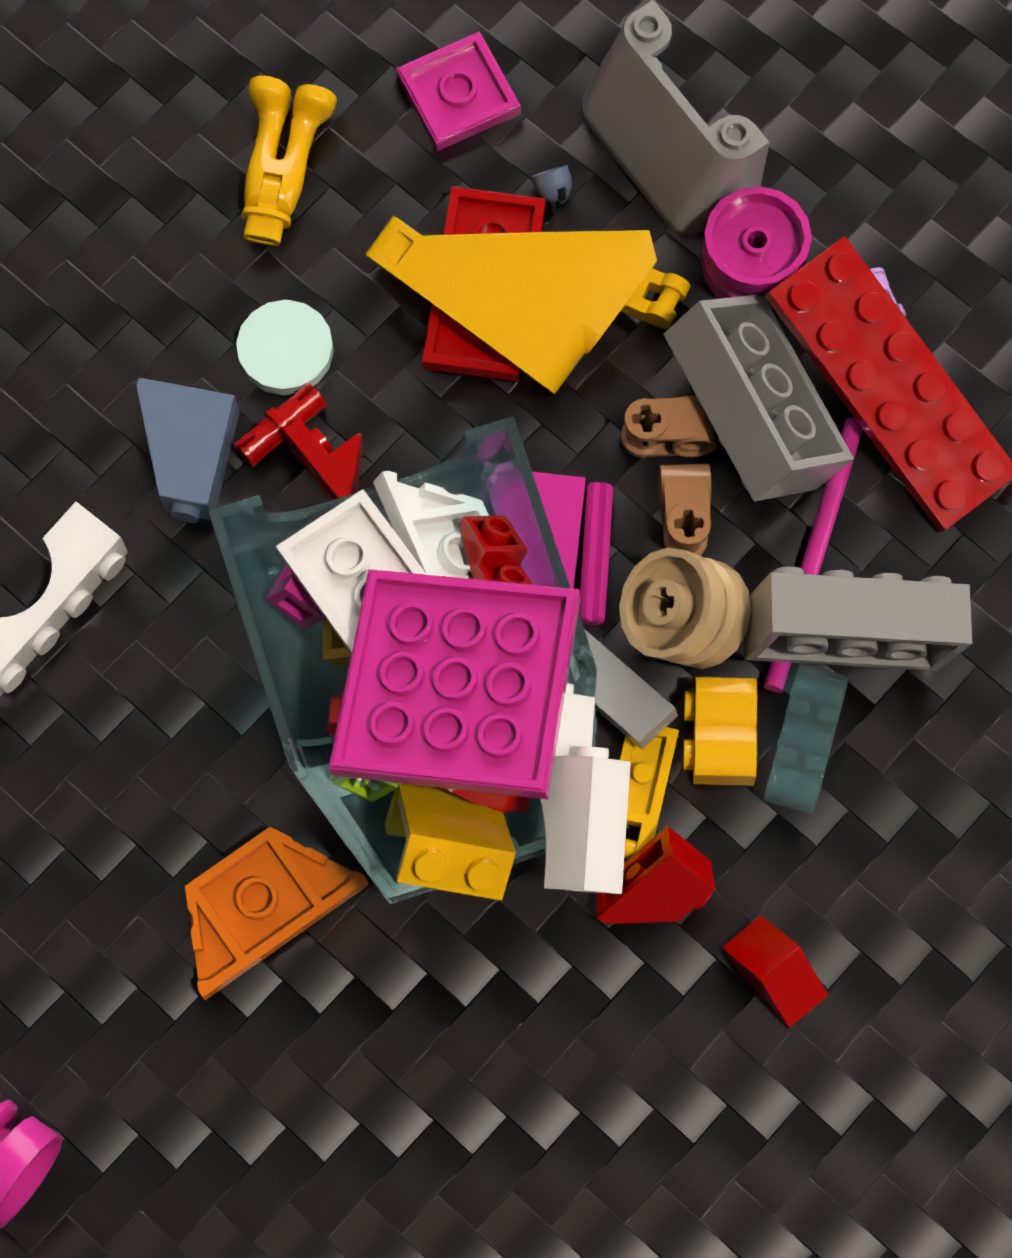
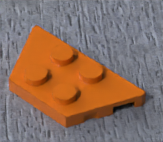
(260, 903)

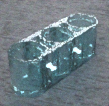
(806, 739)

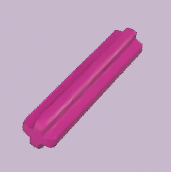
(596, 553)

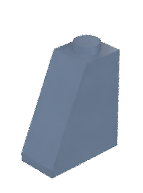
(188, 444)

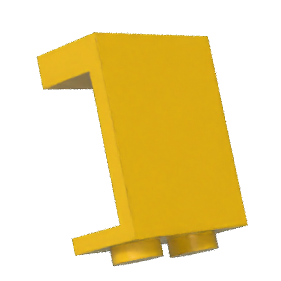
(450, 842)

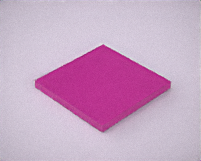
(456, 683)

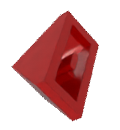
(776, 970)

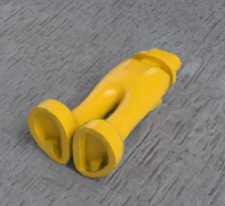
(276, 184)

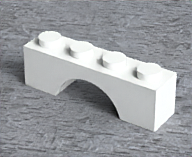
(81, 558)

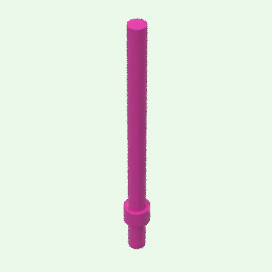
(820, 537)

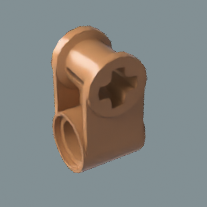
(672, 427)
(685, 504)

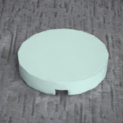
(284, 347)

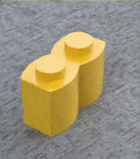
(723, 731)

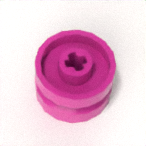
(753, 242)

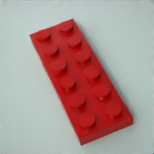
(892, 384)

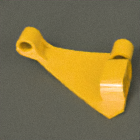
(523, 294)

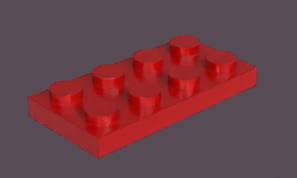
(448, 343)

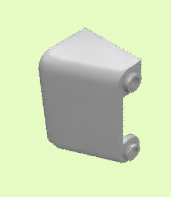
(660, 136)

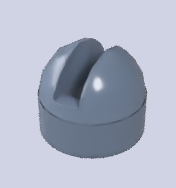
(553, 183)

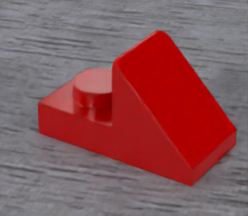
(334, 472)

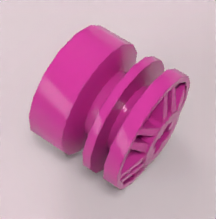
(24, 1159)

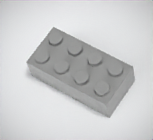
(757, 396)
(858, 620)

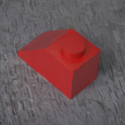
(659, 883)

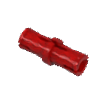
(270, 431)

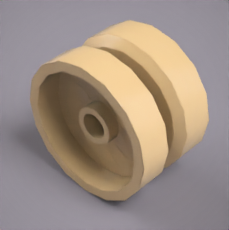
(685, 608)

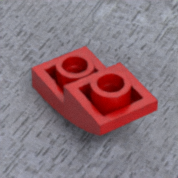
(493, 549)

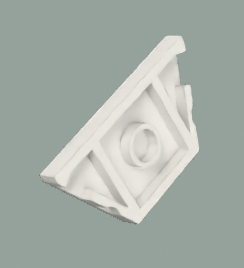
(429, 523)

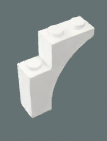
(585, 807)

